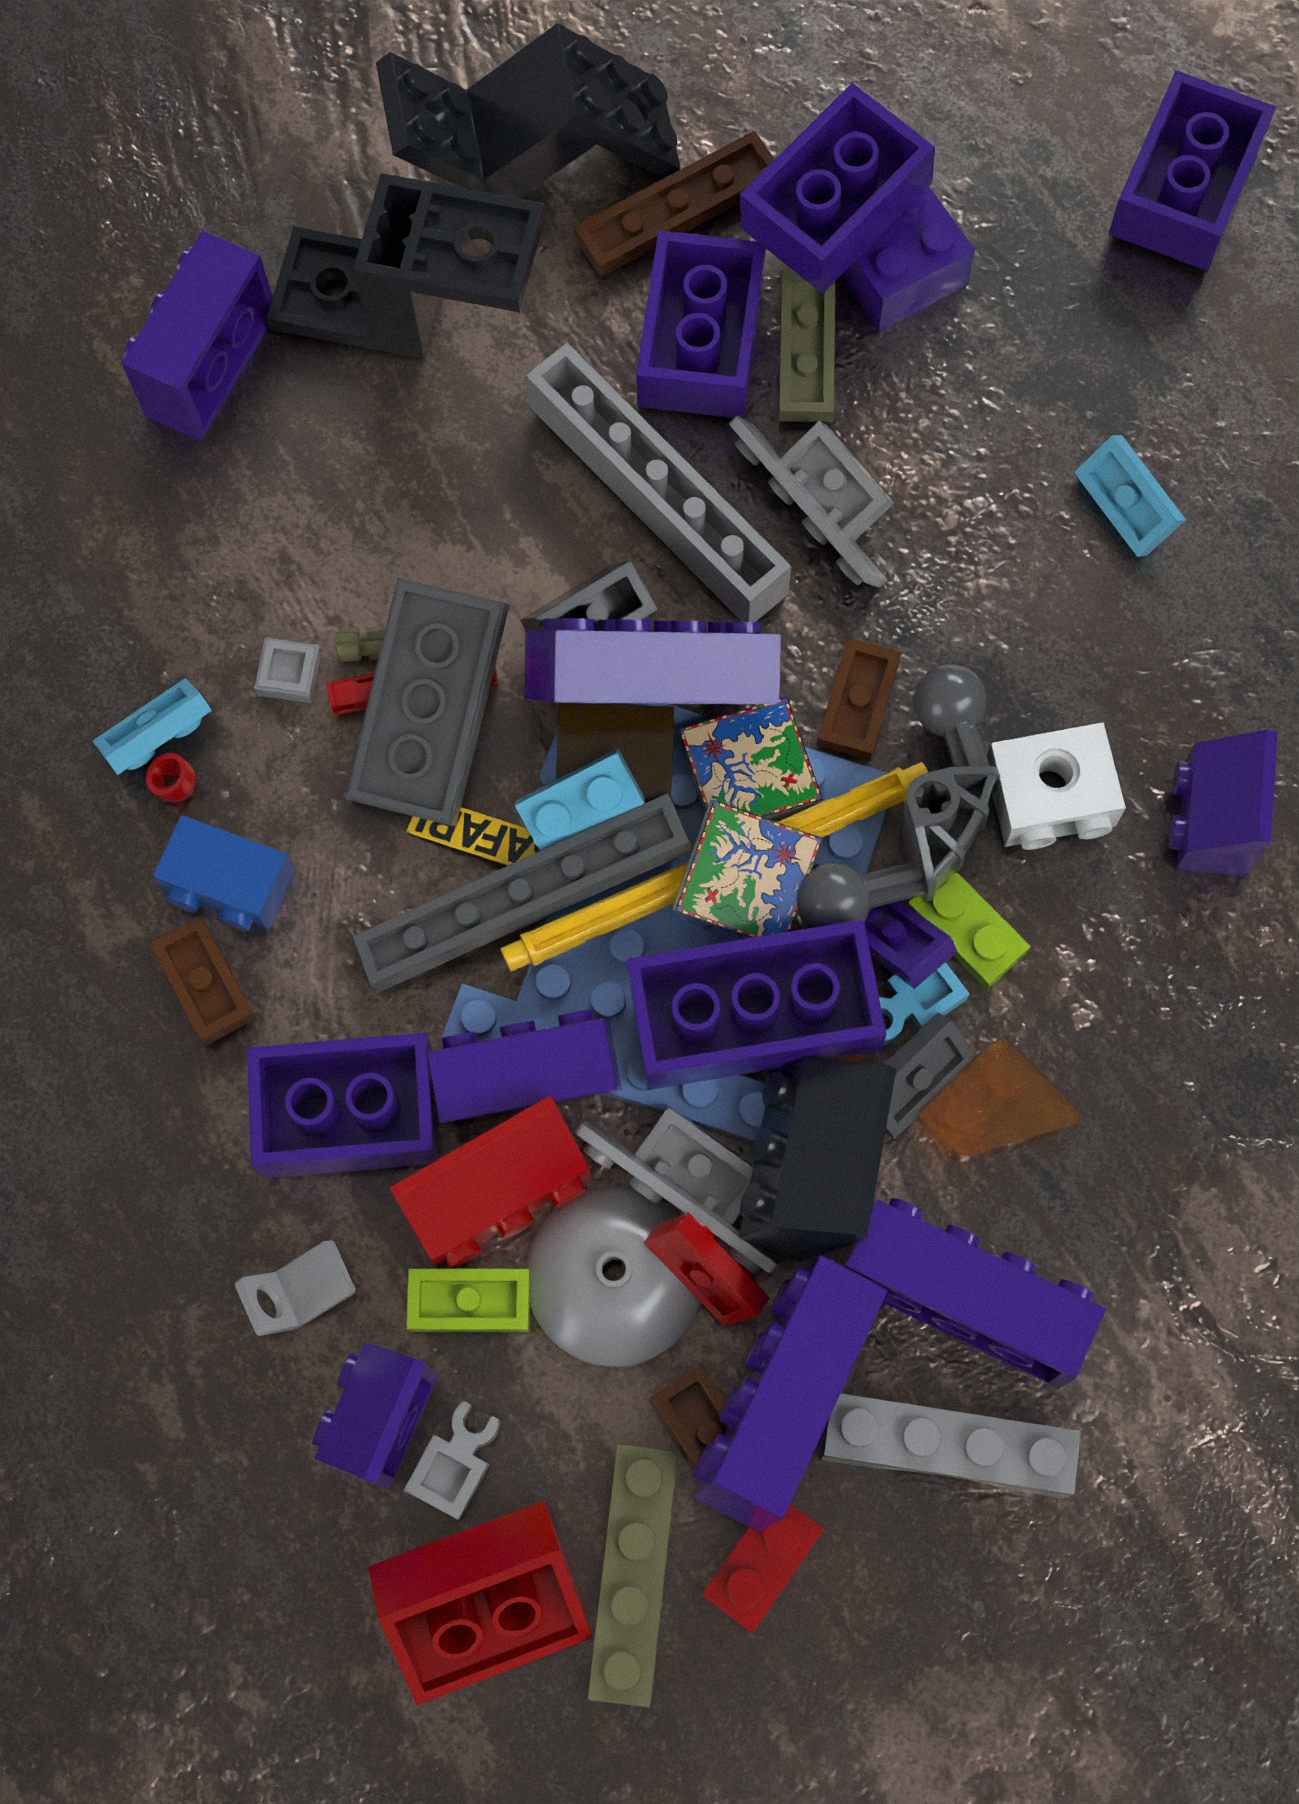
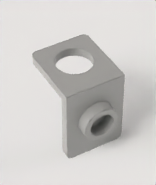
(298, 1290)

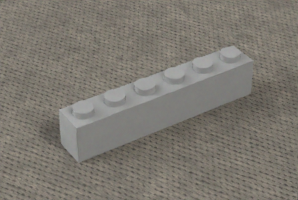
(658, 485)

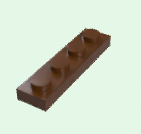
(672, 204)

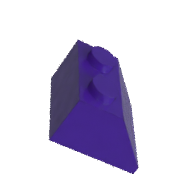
(1225, 803)
(375, 1414)

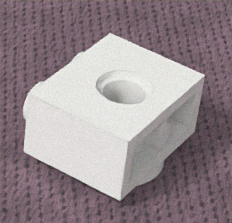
(1037, 813)

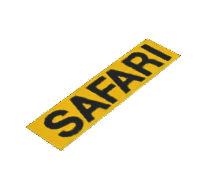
(479, 836)

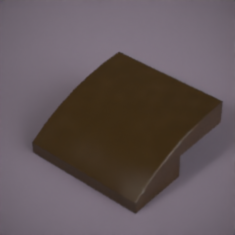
(638, 731)

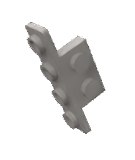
(827, 486)
(691, 1173)

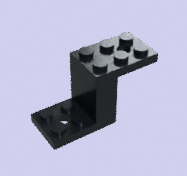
(528, 115)
(407, 265)

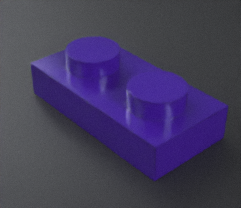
(907, 942)

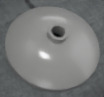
(601, 1318)

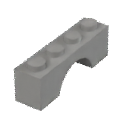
(952, 1445)

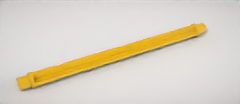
(663, 888)

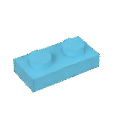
(1129, 495)
(137, 736)
(580, 800)

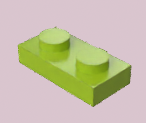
(981, 936)
(468, 1300)

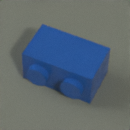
(223, 875)

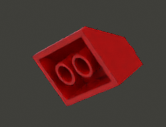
(493, 1184)
(478, 1603)

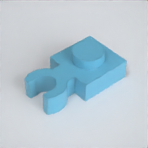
(935, 995)

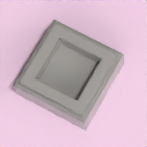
(288, 670)

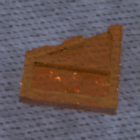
(996, 1105)

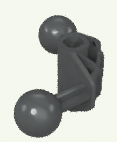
(938, 816)

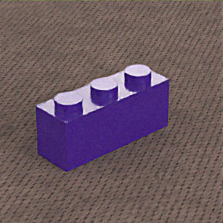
(523, 1067)

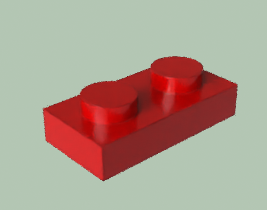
(707, 1269)
(762, 1567)

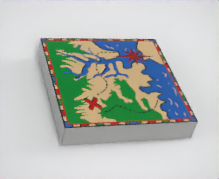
(752, 761)
(746, 872)

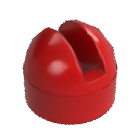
(174, 768)

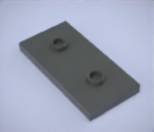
(427, 701)

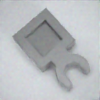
(449, 1470)

